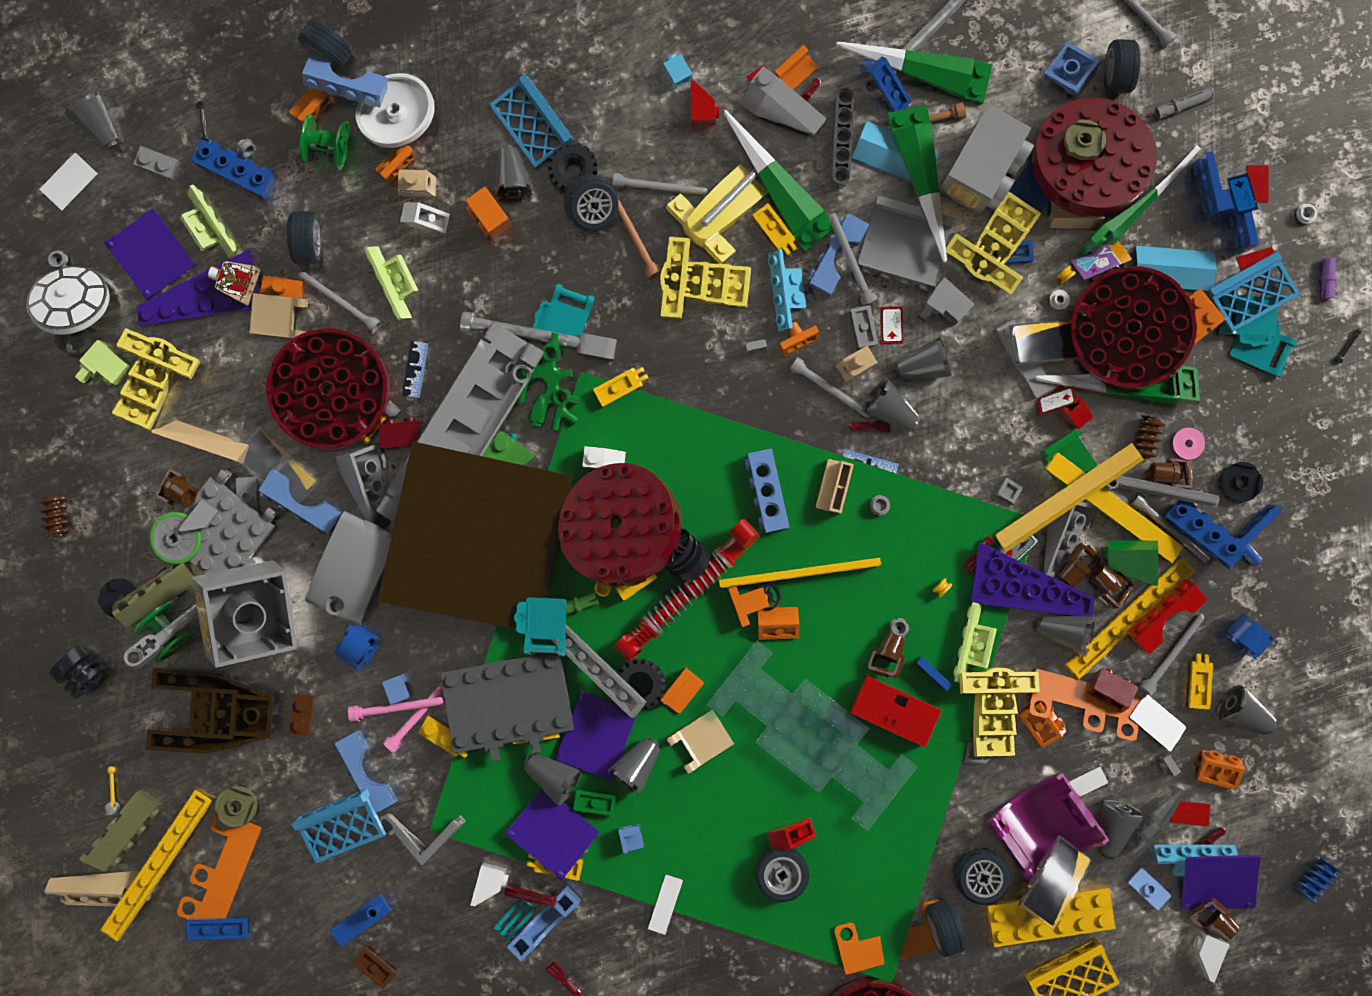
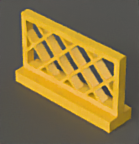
(1068, 962)

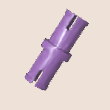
(1328, 278)

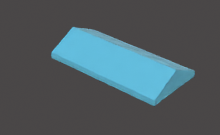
(879, 151)
(1187, 267)

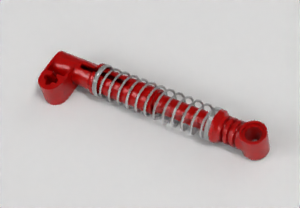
(722, 558)

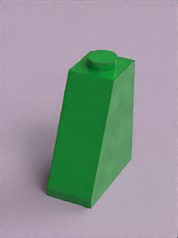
(1134, 559)

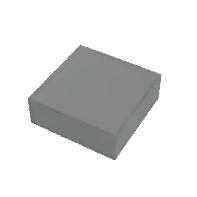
(939, 300)
(755, 346)
(1009, 491)

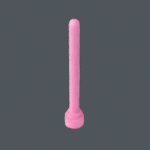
(356, 713)
(393, 741)

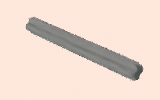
(1168, 491)

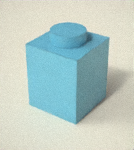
(677, 70)

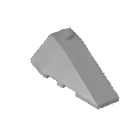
(775, 100)
(366, 480)
(1065, 534)

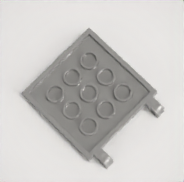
(234, 531)

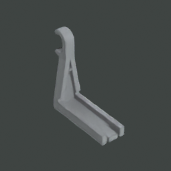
(417, 847)

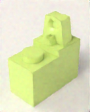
(103, 361)

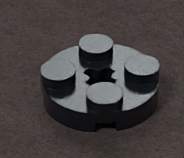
(1231, 487)
(110, 590)

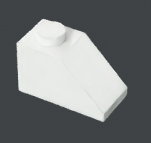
(424, 217)
(598, 457)
(489, 882)
(1210, 954)

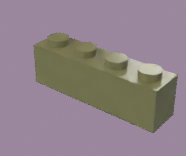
(153, 594)
(122, 832)

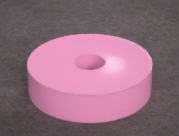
(1178, 443)

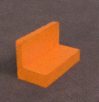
(796, 68)
(310, 103)
(778, 623)
(682, 690)

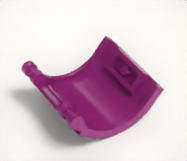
(1040, 814)

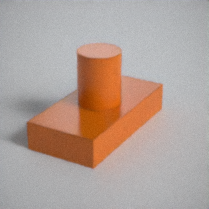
(281, 287)
(799, 339)

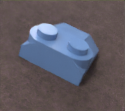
(1072, 69)

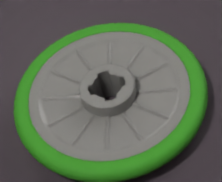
(164, 544)

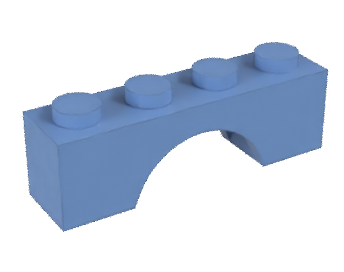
(366, 89)
(826, 276)
(277, 488)
(352, 751)
(543, 923)

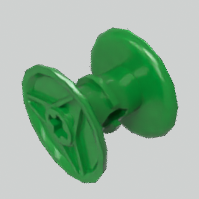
(324, 142)
(155, 623)

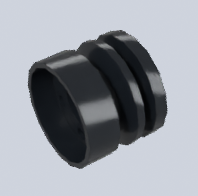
(688, 559)
(81, 675)

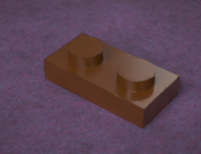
(301, 715)
(374, 967)

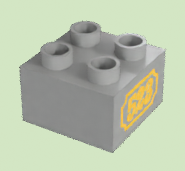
(990, 152)
(244, 613)

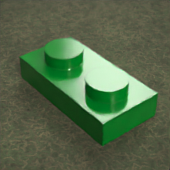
(594, 802)

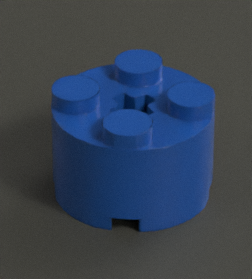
(1249, 635)
(356, 647)

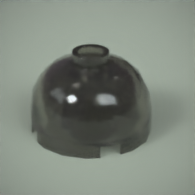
(77, 342)

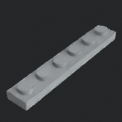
(602, 674)

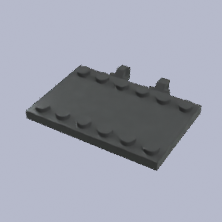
(507, 703)

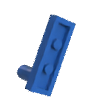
(887, 83)
(1253, 528)
(360, 920)

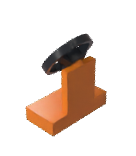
(753, 601)

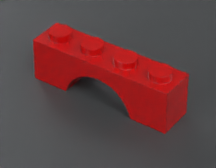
(1148, 630)

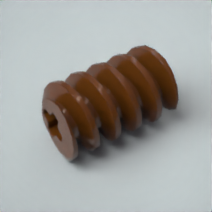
(1148, 436)
(53, 516)

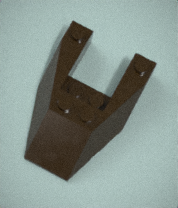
(220, 713)

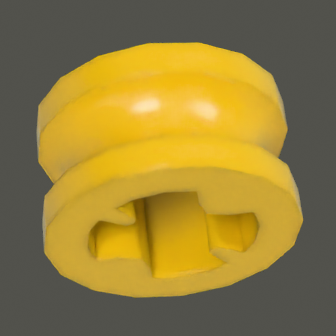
(1065, 274)
(942, 587)

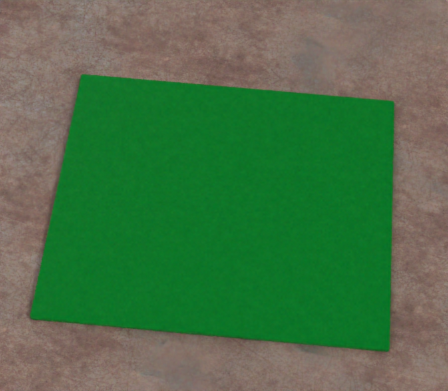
(717, 818)

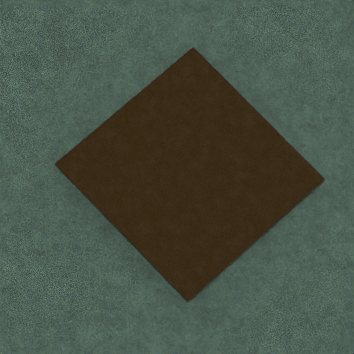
(472, 535)

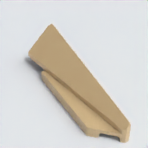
(204, 440)
(92, 889)

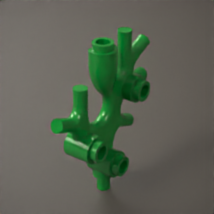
(551, 376)

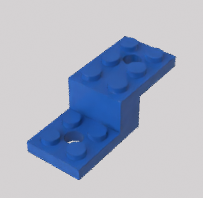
(1220, 203)

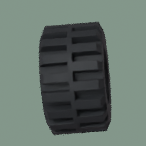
(653, 672)

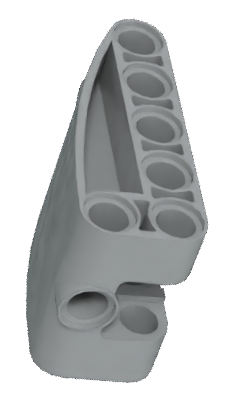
(350, 569)

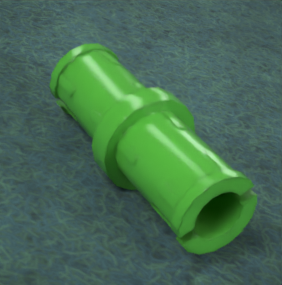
(579, 604)

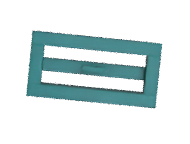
(503, 932)

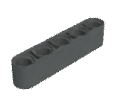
(846, 129)

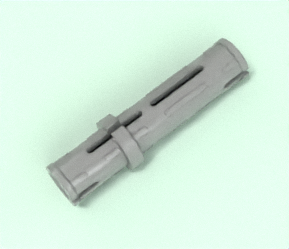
(1175, 105)

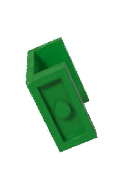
(1072, 449)

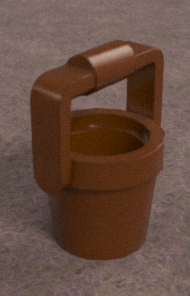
(1169, 473)
(176, 489)
(1075, 570)
(1109, 583)
(891, 651)
(1217, 922)

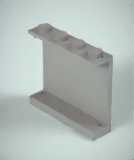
(902, 244)

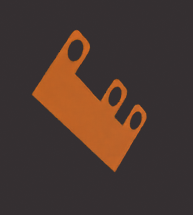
(1074, 693)
(226, 877)
(868, 953)

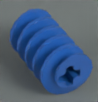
(1318, 880)

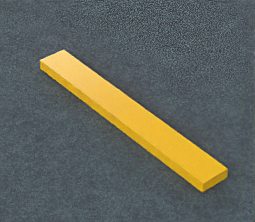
(1069, 497)
(1117, 509)
(799, 572)
(1116, 629)
(156, 865)

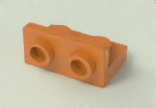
(396, 161)
(1043, 729)
(1220, 769)

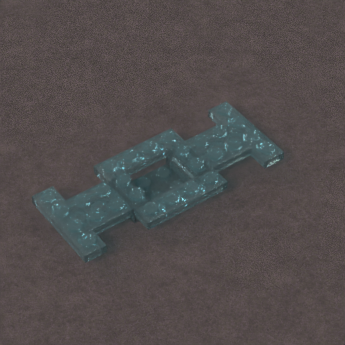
(816, 729)

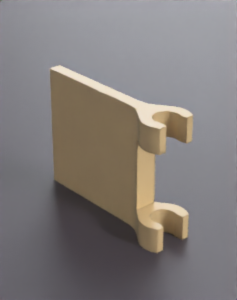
(275, 315)
(702, 739)

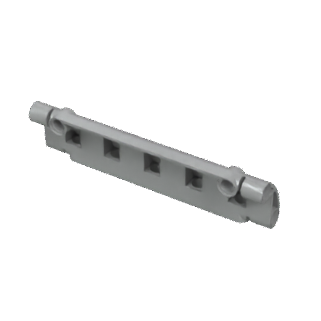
(474, 402)

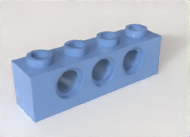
(766, 459)

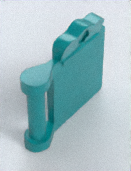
(563, 317)
(1258, 331)
(1262, 355)
(542, 620)

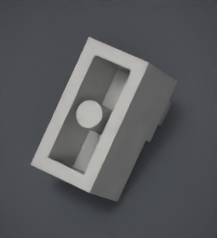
(958, 307)

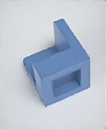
(396, 689)
(631, 838)

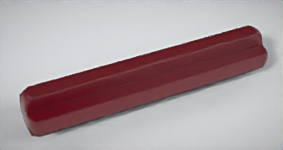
(530, 896)

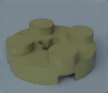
(1077, 148)
(226, 811)

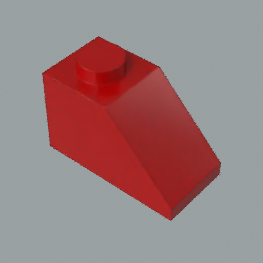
(702, 106)
(1075, 414)
(792, 834)

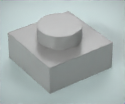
(1168, 765)

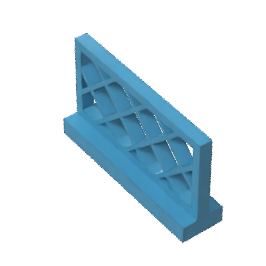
(545, 111)
(1248, 275)
(336, 809)

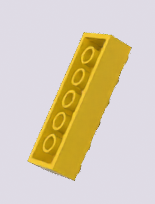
(1086, 913)

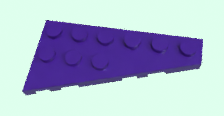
(193, 299)
(1013, 584)

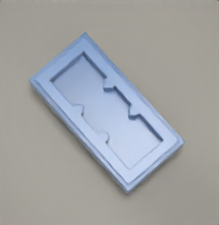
(1149, 888)

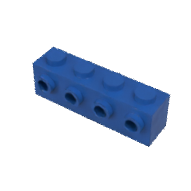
(233, 169)
(1206, 534)

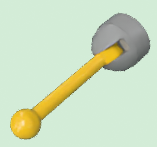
(390, 412)
(112, 807)

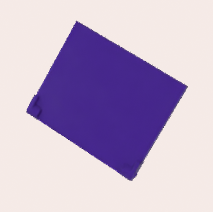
(149, 254)
(598, 735)
(552, 834)
(1226, 878)

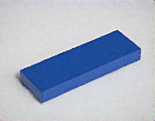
(216, 928)

